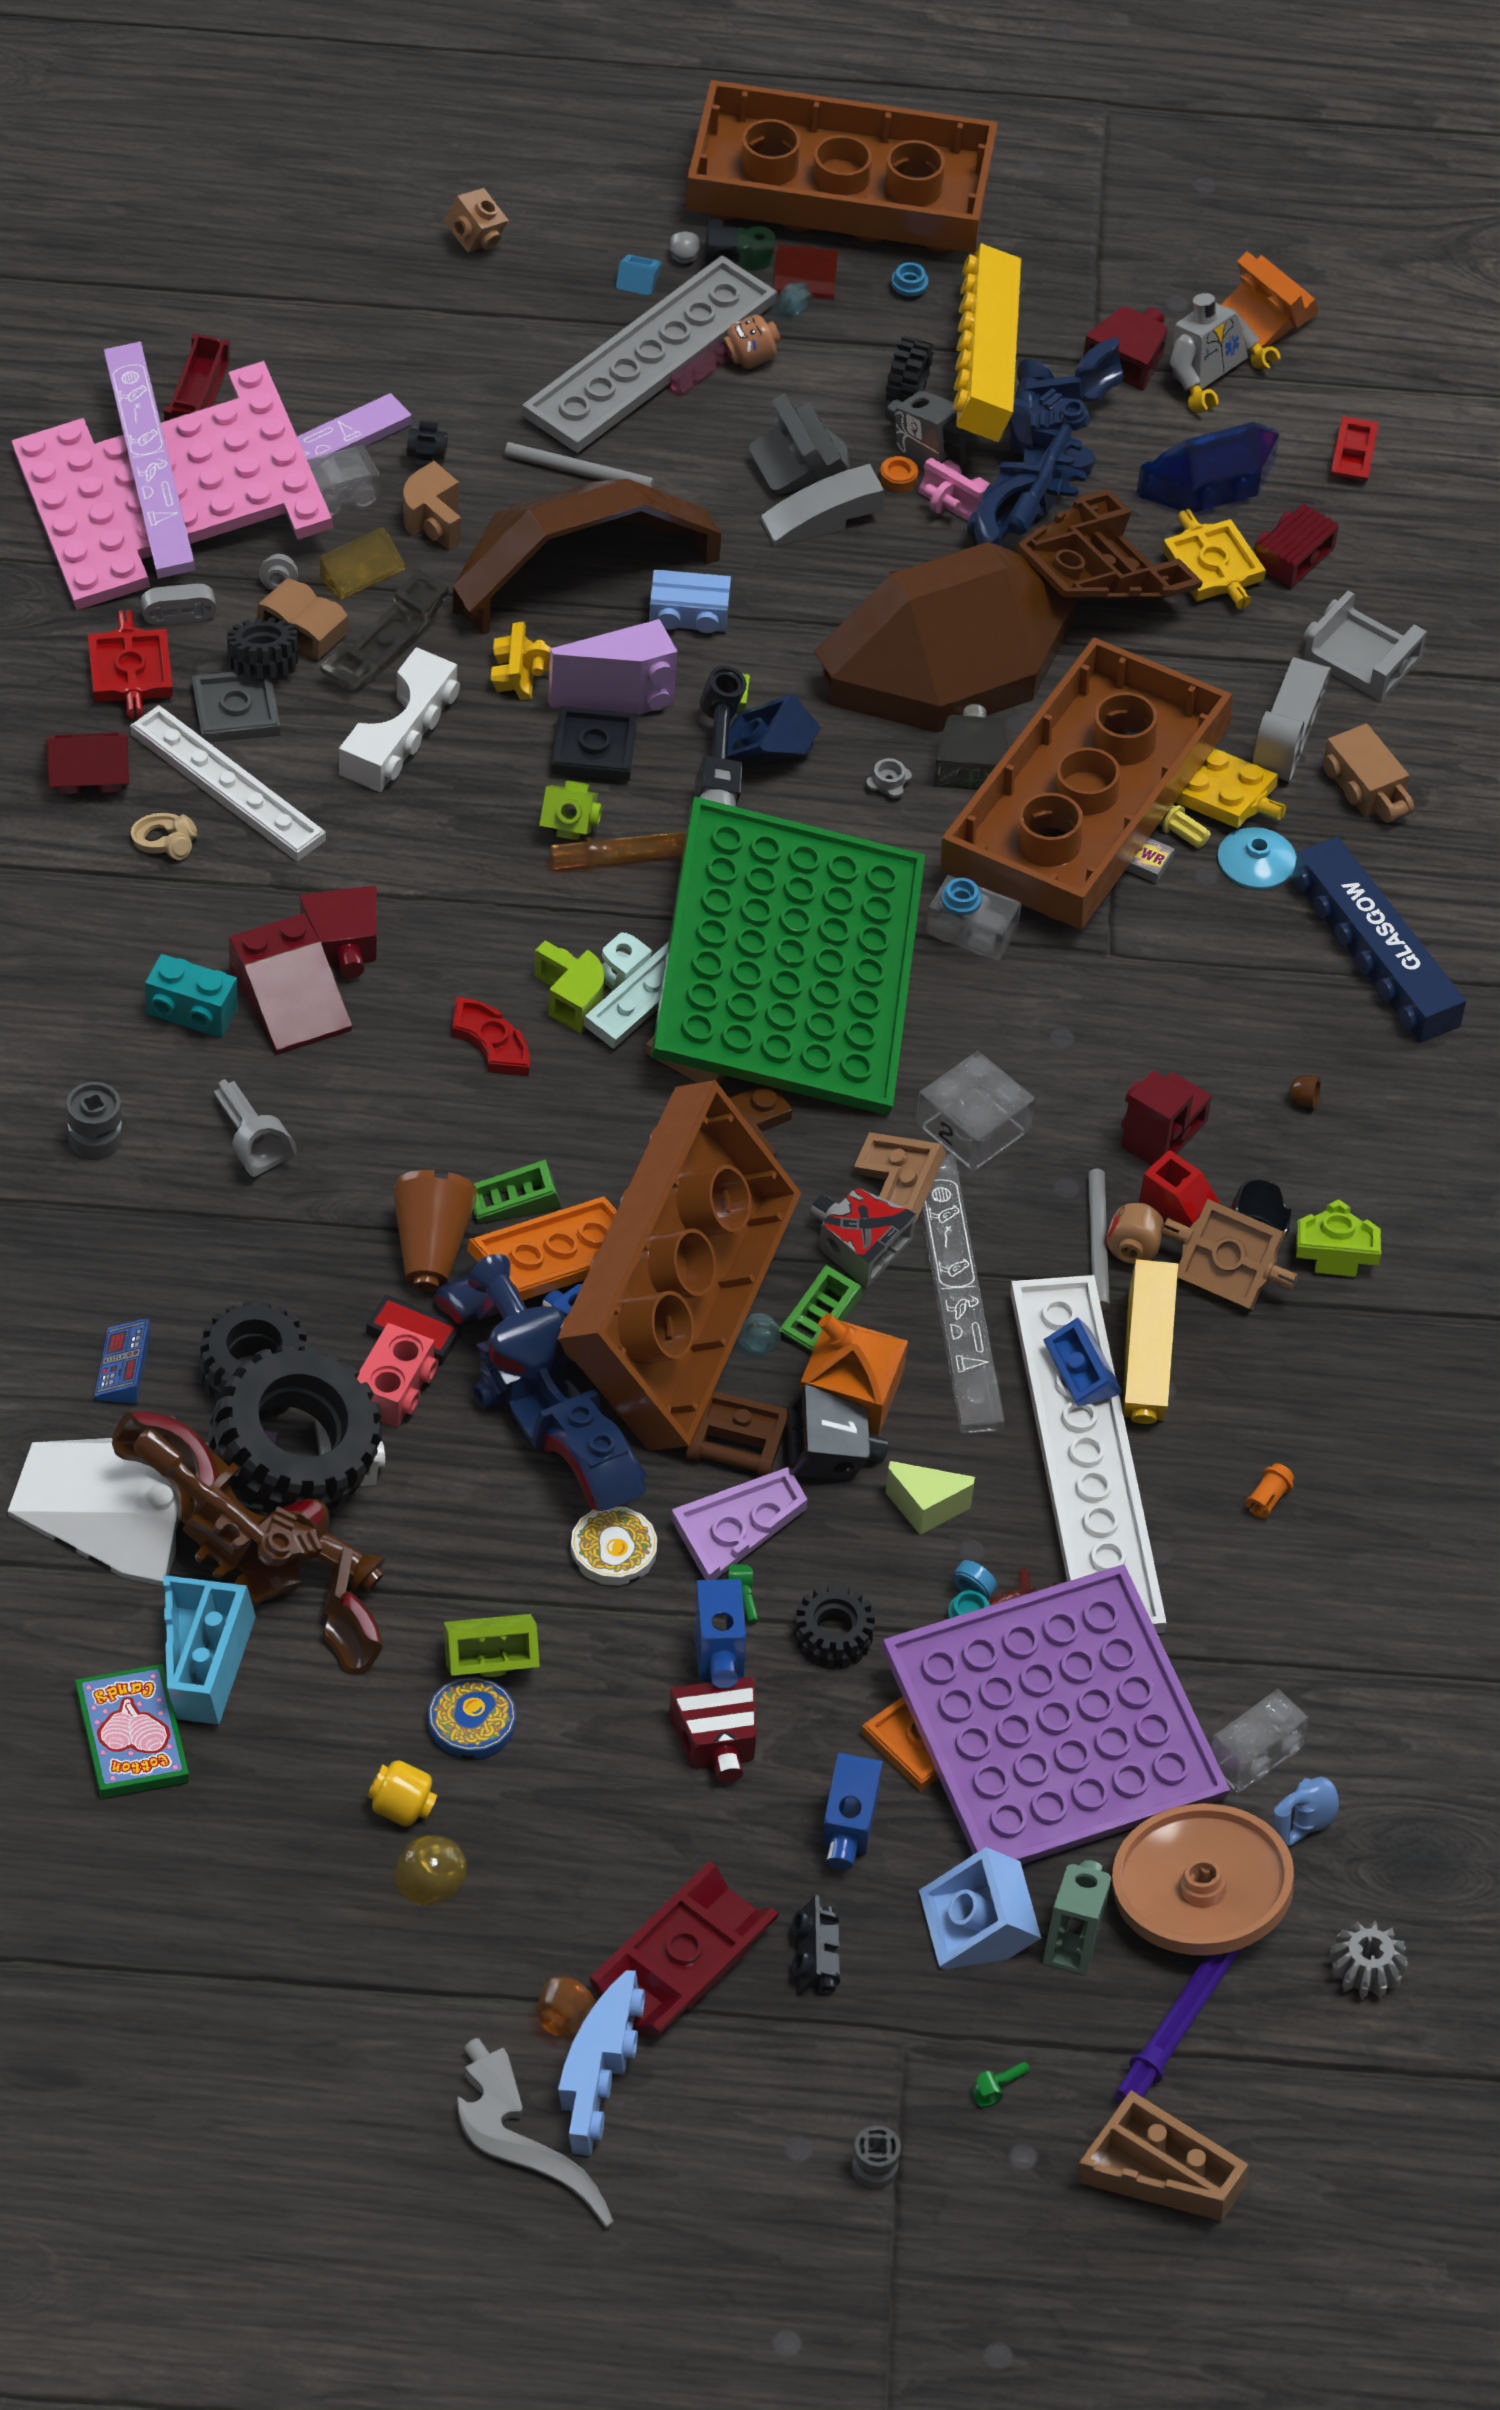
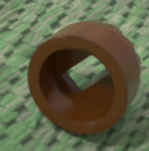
(1306, 1091)

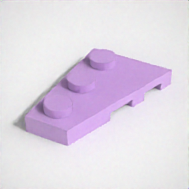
(737, 1520)

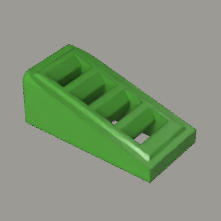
(521, 1178)
(827, 1280)

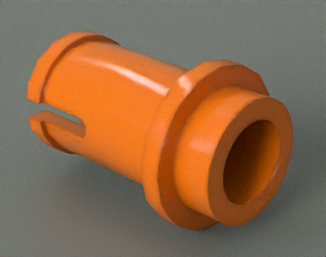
(1275, 1482)

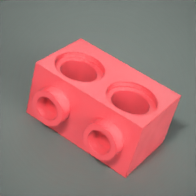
(398, 1366)

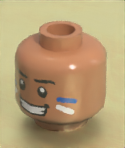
(752, 341)

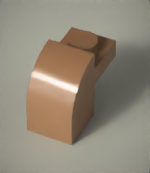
(430, 504)

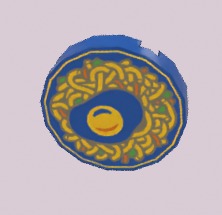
(471, 1717)

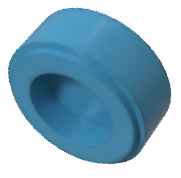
(974, 1577)

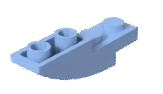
(596, 2053)

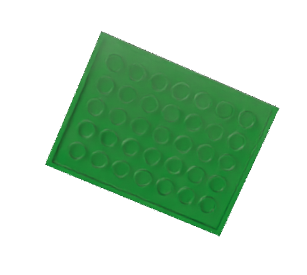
(789, 956)

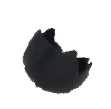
(1264, 1203)

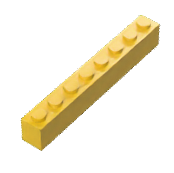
(987, 342)

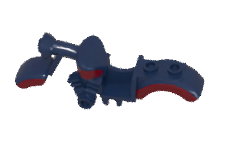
(533, 1372)

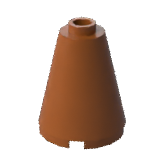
(431, 1224)

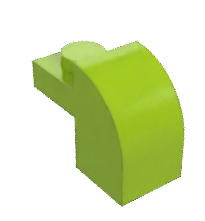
(574, 983)

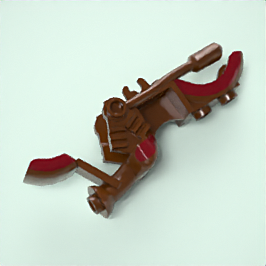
(255, 1544)

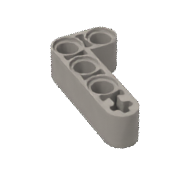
(1292, 716)

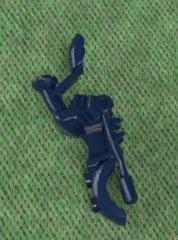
(1040, 431)

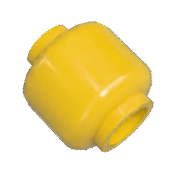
(402, 1793)

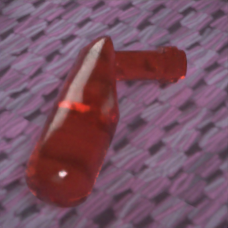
(1026, 1589)

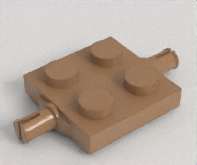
(1230, 1254)

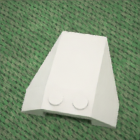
(100, 1506)

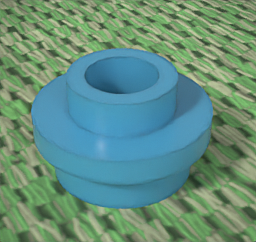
(910, 279)
(961, 897)

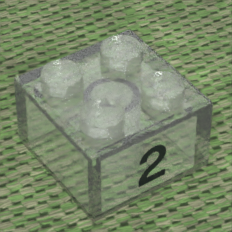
(975, 1110)

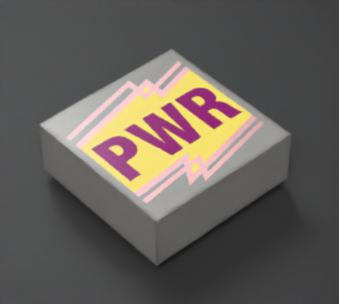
(1151, 860)

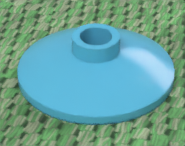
(1256, 858)

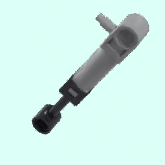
(717, 776)

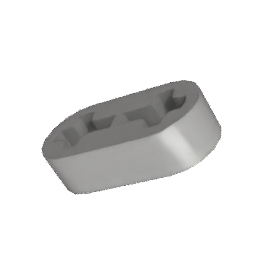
(178, 604)

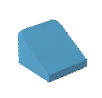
(638, 274)

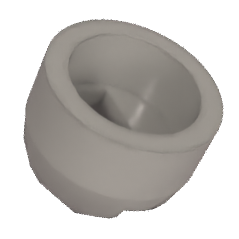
(684, 247)

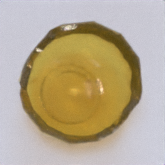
(430, 1869)

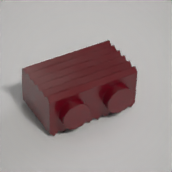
(1296, 544)

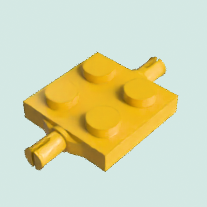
(1217, 557)
(1231, 790)

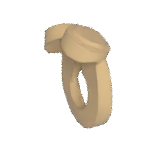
(176, 844)

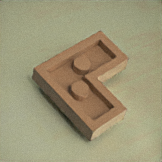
(905, 1165)

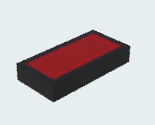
(399, 1313)

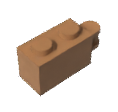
(1368, 773)

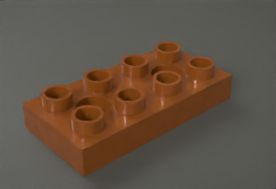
(841, 166)
(1088, 779)
(680, 1266)

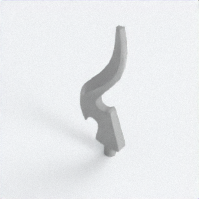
(500, 2101)

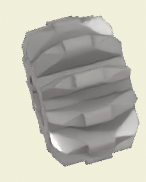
(1368, 1959)

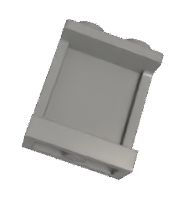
(1362, 648)

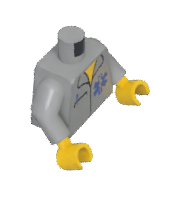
(1210, 345)

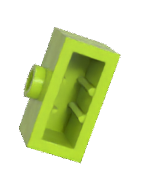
(491, 1645)

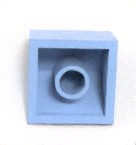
(980, 1911)

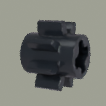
(427, 443)

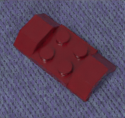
(685, 1948)

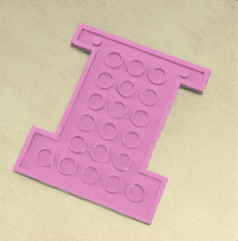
(229, 472)

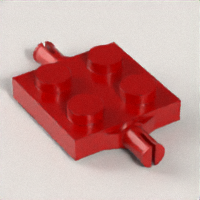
(130, 665)

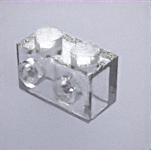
(1259, 1740)

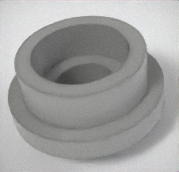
(277, 564)

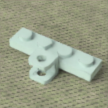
(634, 989)

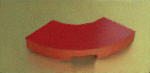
(493, 1035)

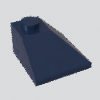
(772, 733)

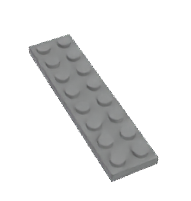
(646, 354)

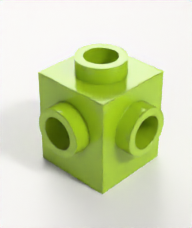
(556, 813)

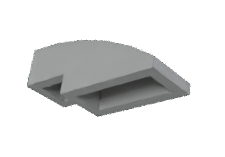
(824, 506)

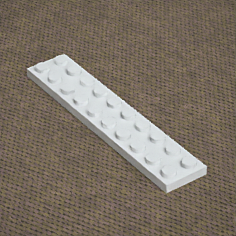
(1084, 1446)

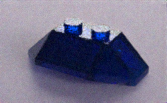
(1211, 468)

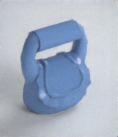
(1315, 1809)

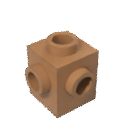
(476, 220)

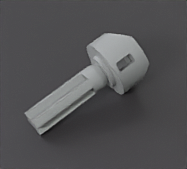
(260, 1139)

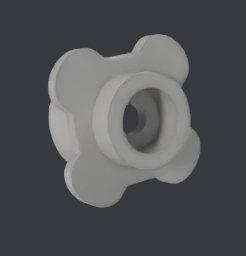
(889, 777)

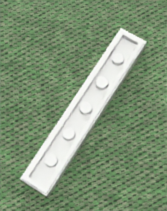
(228, 783)

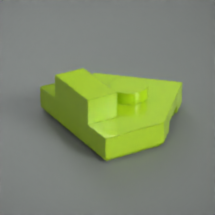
(1338, 1240)

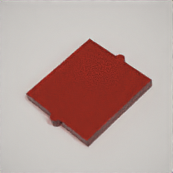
(807, 265)

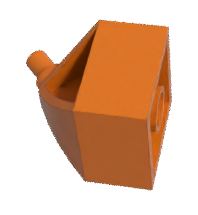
(857, 1367)

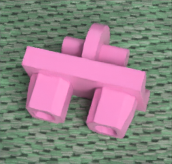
(950, 489)

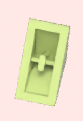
(927, 1494)

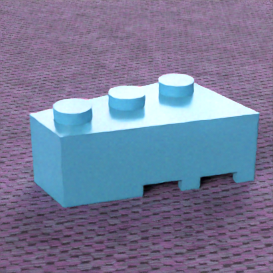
(204, 1644)

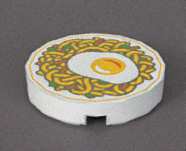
(614, 1545)

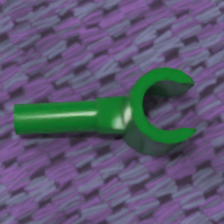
(745, 1573)
(988, 2089)

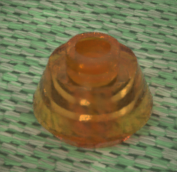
(563, 2005)

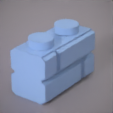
(690, 600)

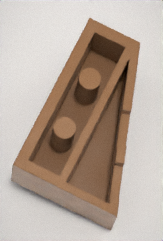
(1162, 2162)

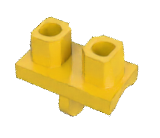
(524, 661)

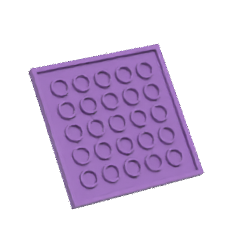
(1054, 1717)

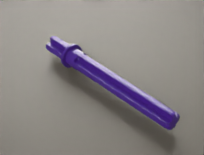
(1149, 2064)

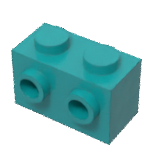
(191, 995)

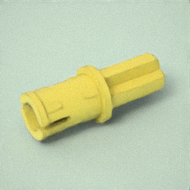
(1185, 827)

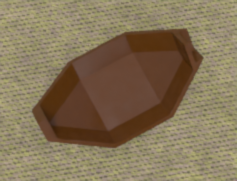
(524, 528)
(948, 638)

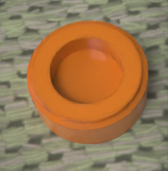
(898, 474)

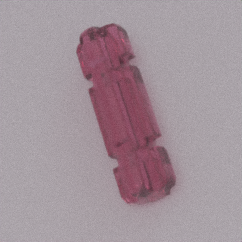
(699, 367)

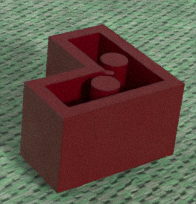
(1162, 1115)

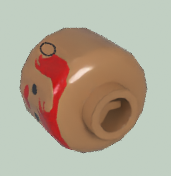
(1135, 1230)

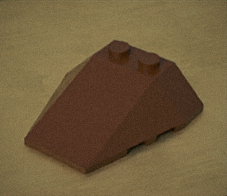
(1091, 559)

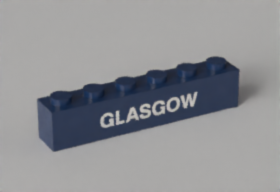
(1378, 939)

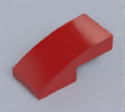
(1354, 448)

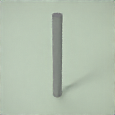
(572, 465)
(1098, 1235)

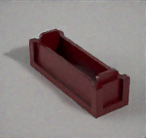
(200, 376)

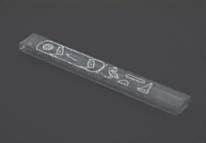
(960, 1304)

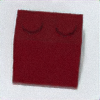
(88, 760)

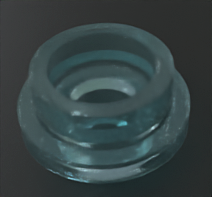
(795, 298)
(759, 1333)

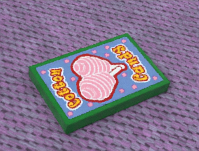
(131, 1731)

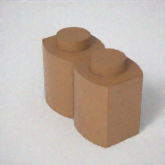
(316, 619)

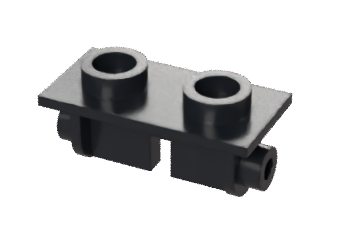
(813, 1931)

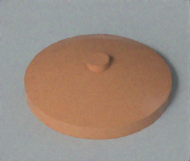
(1203, 1879)

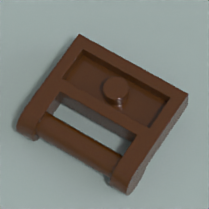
(740, 1422)

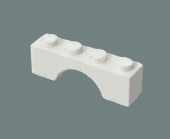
(377, 751)

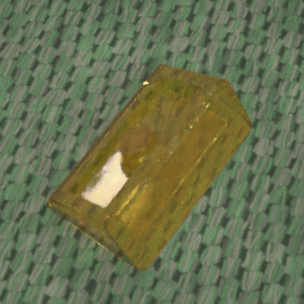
(360, 563)

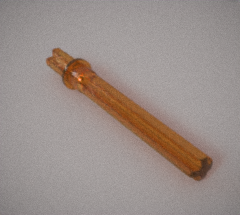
(617, 850)

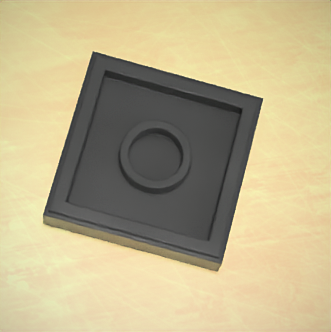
(235, 706)

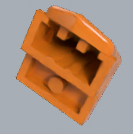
(1269, 300)

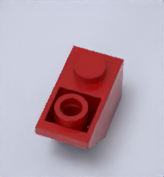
(1176, 1189)

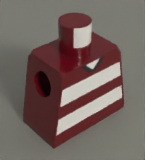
(716, 1725)

